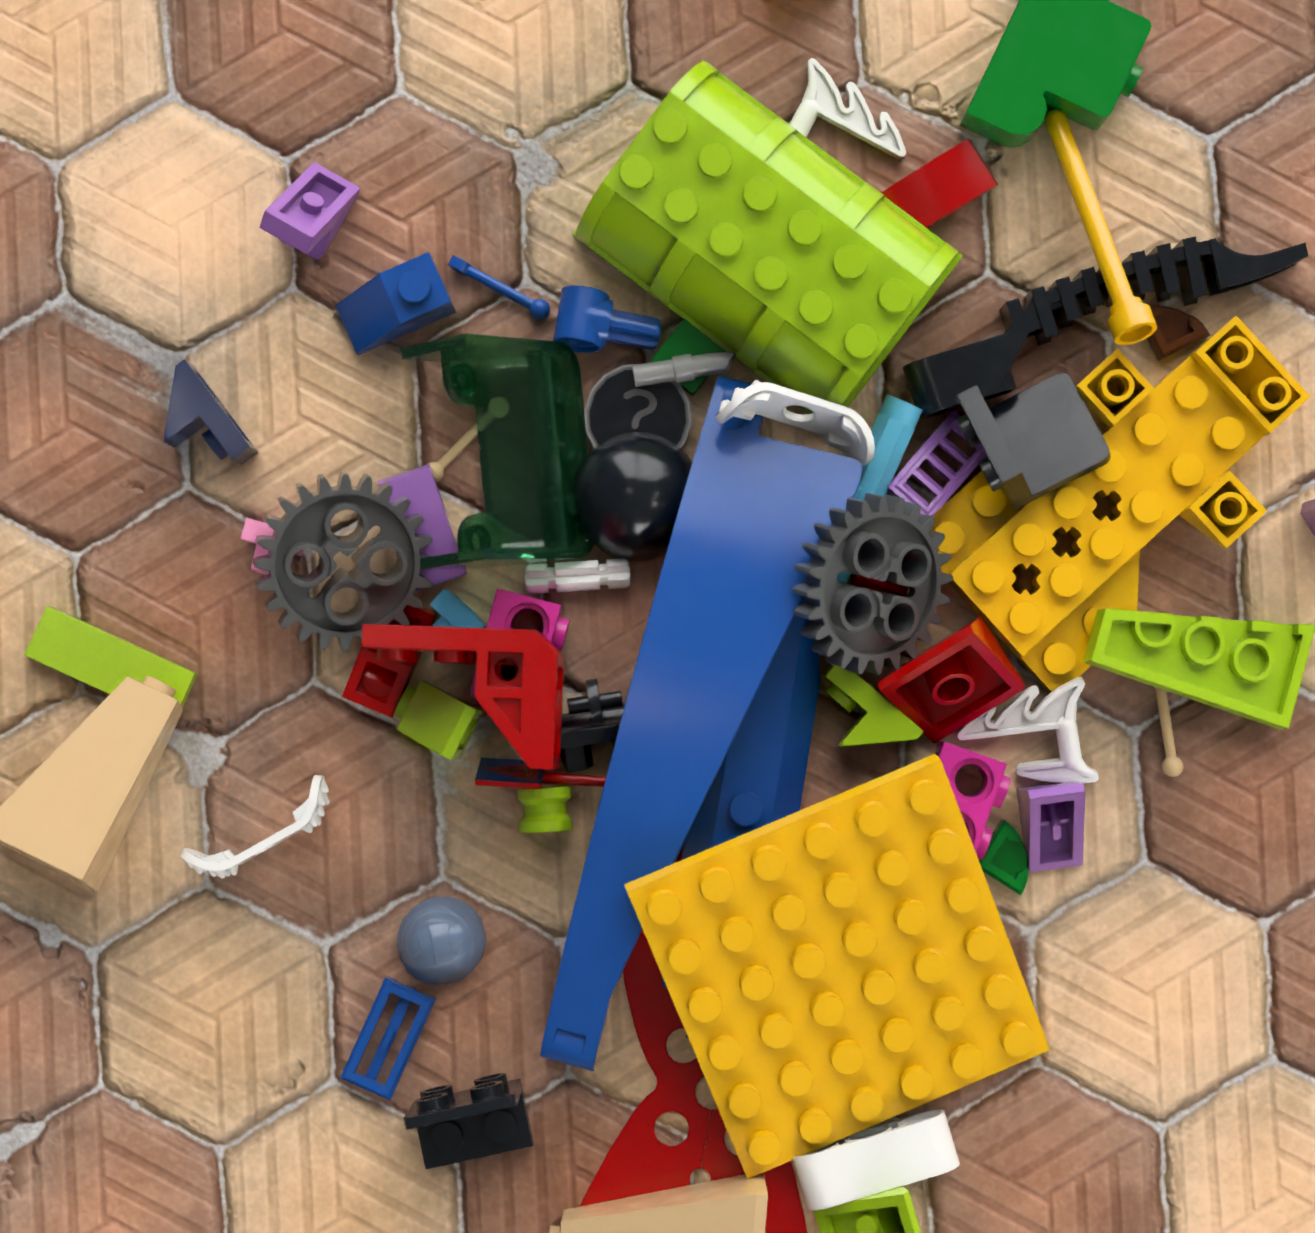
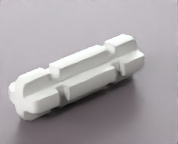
(577, 576)

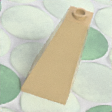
(89, 788)
(704, 1207)

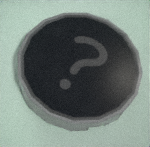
(620, 408)

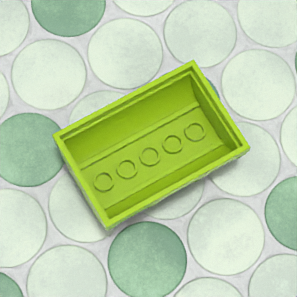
(764, 240)

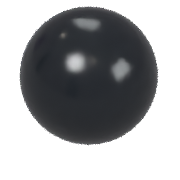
(631, 494)

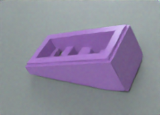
(955, 479)

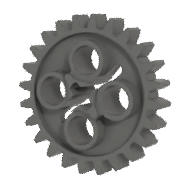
(308, 527)
(882, 542)

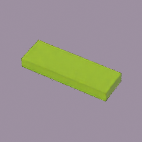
(100, 656)

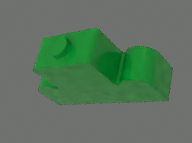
(1059, 58)

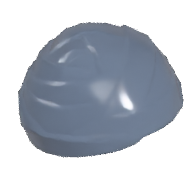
(441, 940)

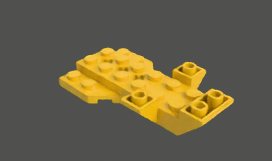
(1165, 462)

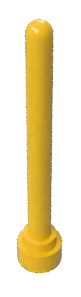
(1130, 318)

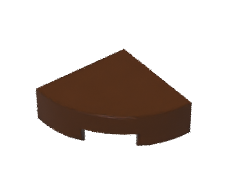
(1174, 331)

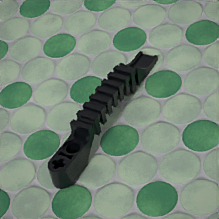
(987, 363)

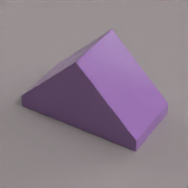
(1053, 824)

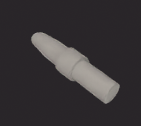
(682, 368)

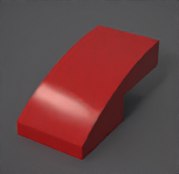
(943, 185)
(381, 682)

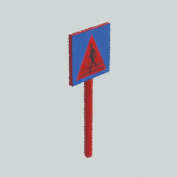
(518, 775)

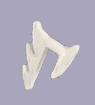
(824, 101)
(1054, 712)

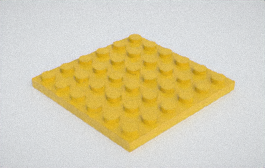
(839, 965)

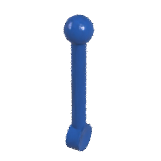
(538, 308)

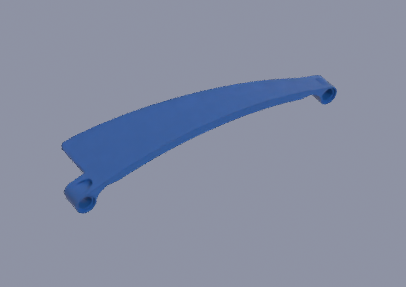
(698, 669)

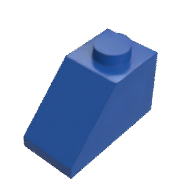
(395, 304)

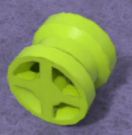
(544, 809)

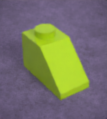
(437, 719)

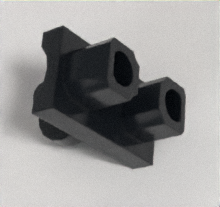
(589, 722)

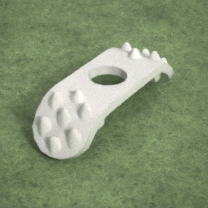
(839, 424)
(306, 818)

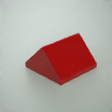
(953, 681)

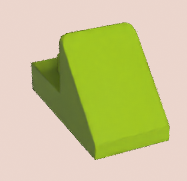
(880, 719)
(879, 1213)

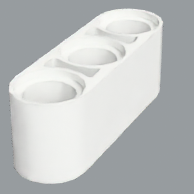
(877, 1160)

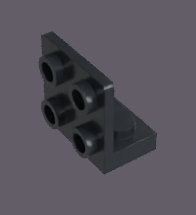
(470, 1122)

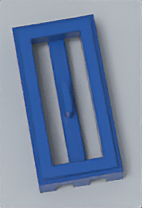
(408, 994)

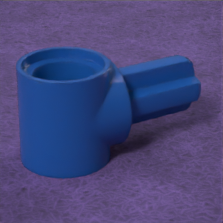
(589, 320)

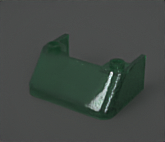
(528, 447)

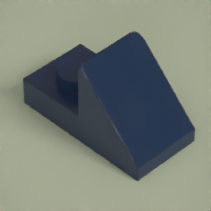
(196, 405)

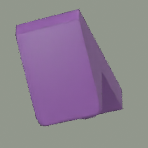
(311, 210)

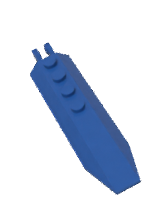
(770, 753)

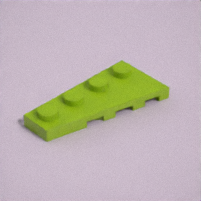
(1220, 662)

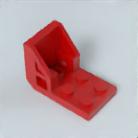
(523, 708)

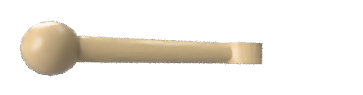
(439, 466)
(1172, 765)

